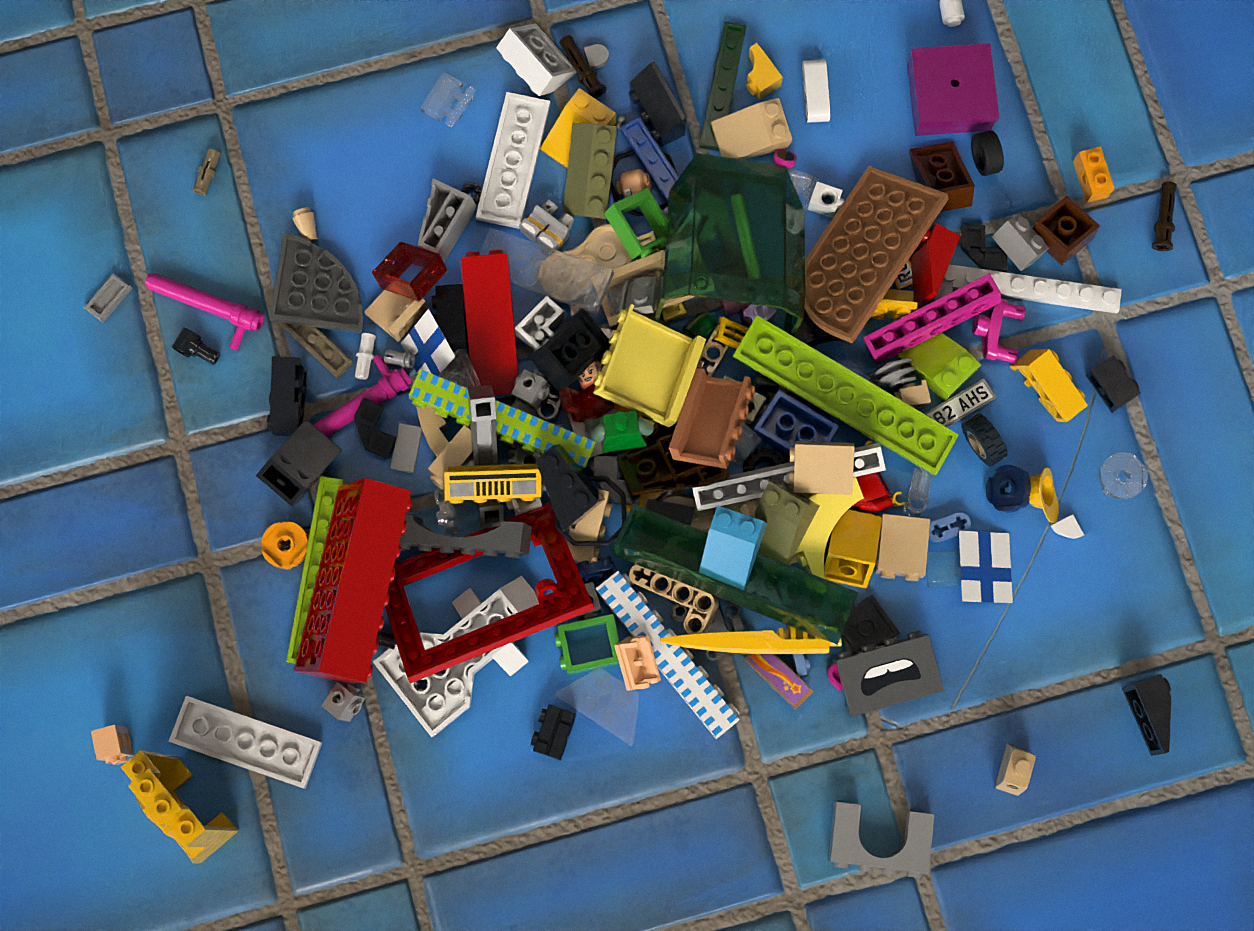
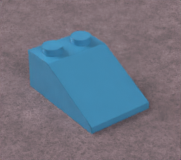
(732, 547)

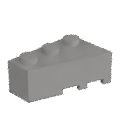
(445, 218)

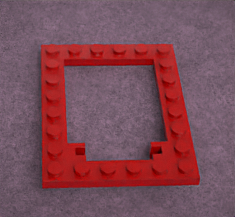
(565, 602)

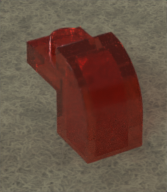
(584, 404)

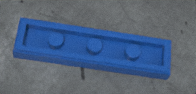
(650, 155)

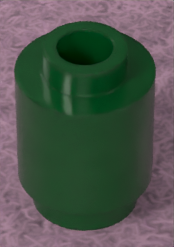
(699, 325)

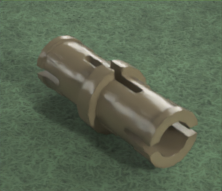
(206, 172)

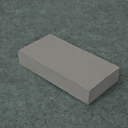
(108, 298)
(406, 448)

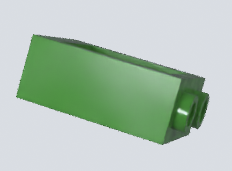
(653, 214)
(565, 660)

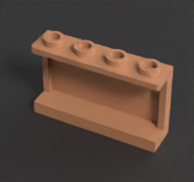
(711, 420)

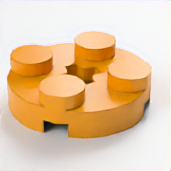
(271, 545)

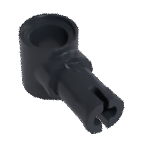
(190, 344)

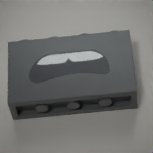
(888, 673)

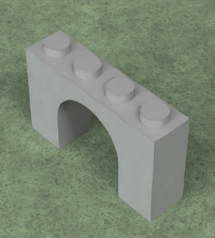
(911, 856)

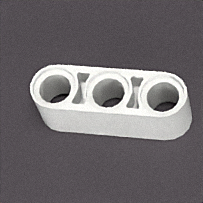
(816, 90)

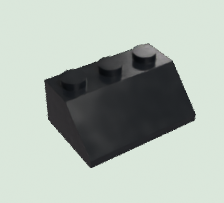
(657, 105)

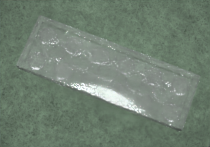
(551, 271)

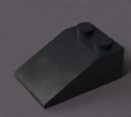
(570, 350)
(1152, 711)

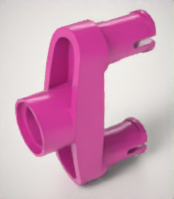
(989, 329)

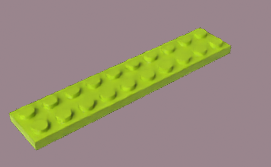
(845, 395)

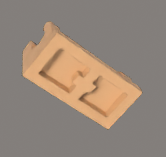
(637, 662)

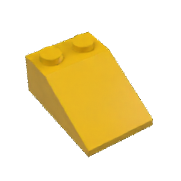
(580, 109)

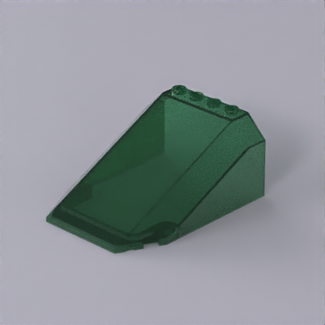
(735, 236)

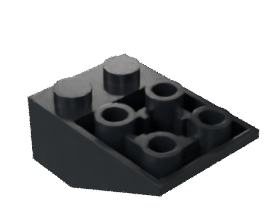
(299, 463)

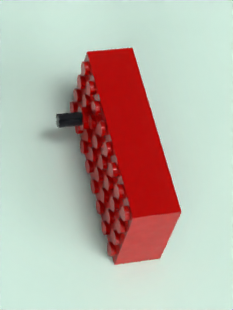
(354, 582)

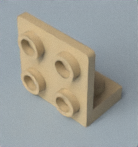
(396, 313)

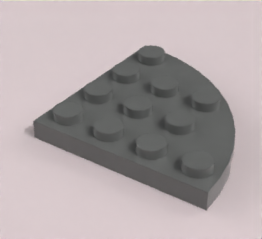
(314, 289)

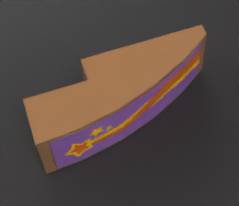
(780, 678)

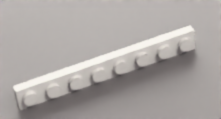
(1040, 289)

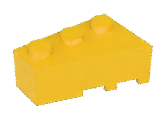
(1051, 383)

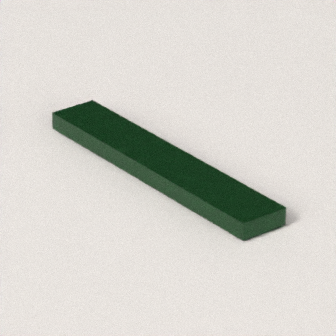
(723, 81)

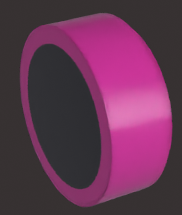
(784, 158)

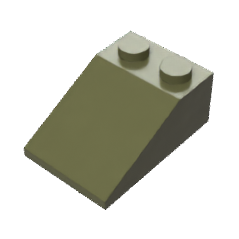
(787, 519)

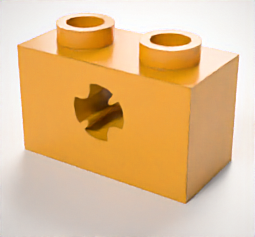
(1093, 174)

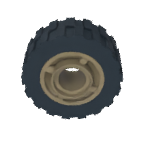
(984, 439)

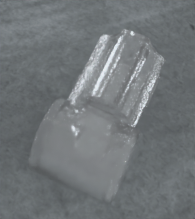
(919, 491)

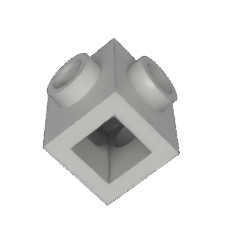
(531, 388)
(343, 701)

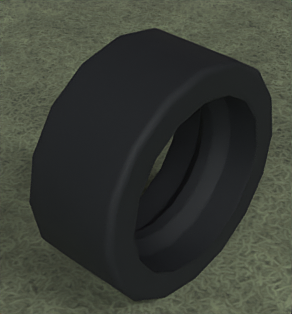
(987, 152)

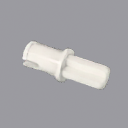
(365, 356)

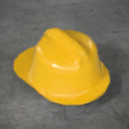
(1044, 494)

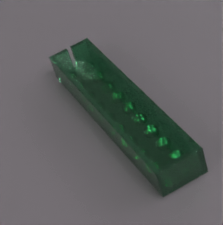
(772, 587)

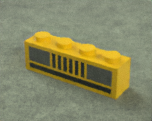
(491, 482)

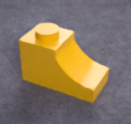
(764, 76)

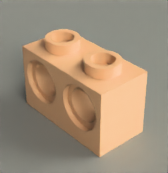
(112, 744)

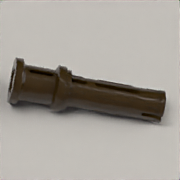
(587, 75)
(1164, 226)

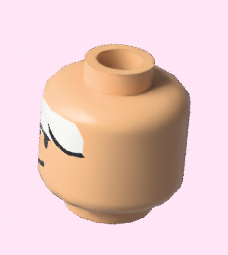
(633, 182)

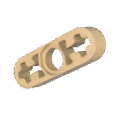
(711, 370)

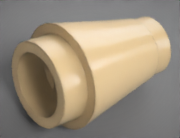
(305, 223)

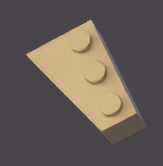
(590, 529)

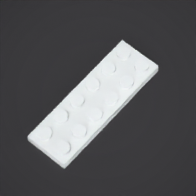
(513, 160)
(245, 742)

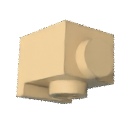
(914, 395)

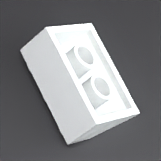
(536, 58)

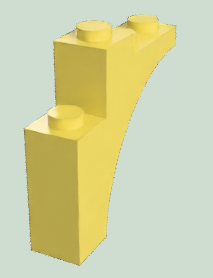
(814, 542)

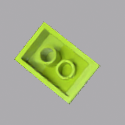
(942, 364)

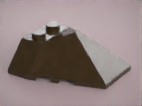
(654, 470)

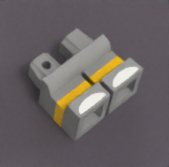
(545, 229)

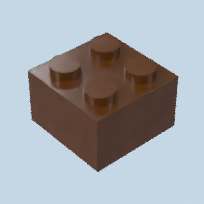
(1065, 229)

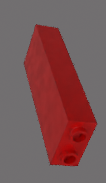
(490, 319)

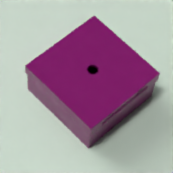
(952, 89)

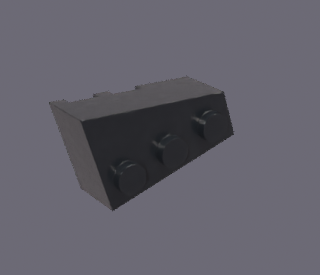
(451, 315)
(287, 395)
(567, 486)

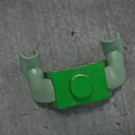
(620, 430)

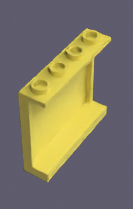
(648, 367)

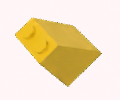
(852, 549)

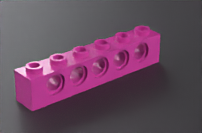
(933, 319)

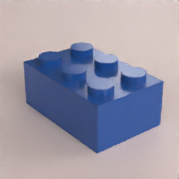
(791, 421)

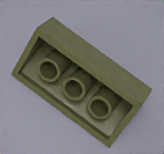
(590, 170)

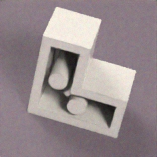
(539, 323)

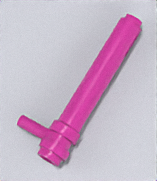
(237, 314)
(385, 389)

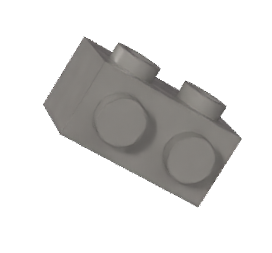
(1020, 242)

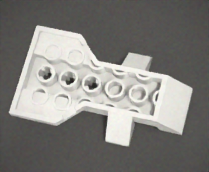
(451, 692)

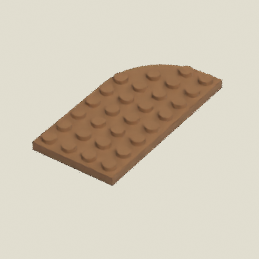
(866, 249)

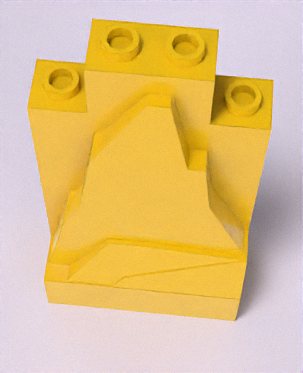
(154, 784)

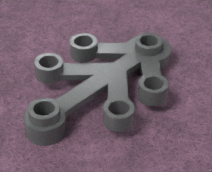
(717, 626)

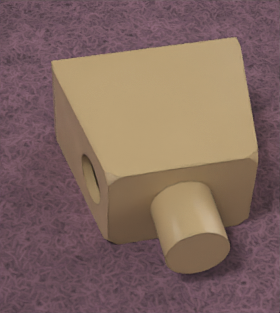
(1015, 770)

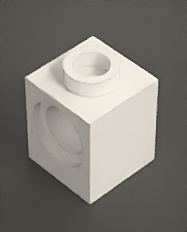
(821, 191)

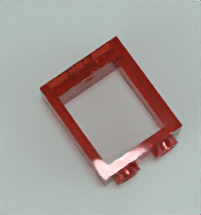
(404, 255)

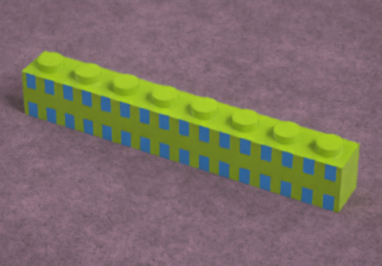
(511, 423)

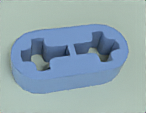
(950, 532)

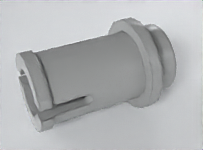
(402, 359)

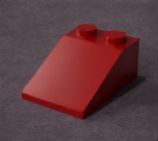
(931, 262)

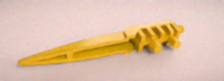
(755, 642)

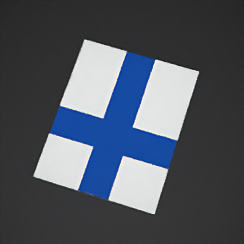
(428, 346)
(985, 567)

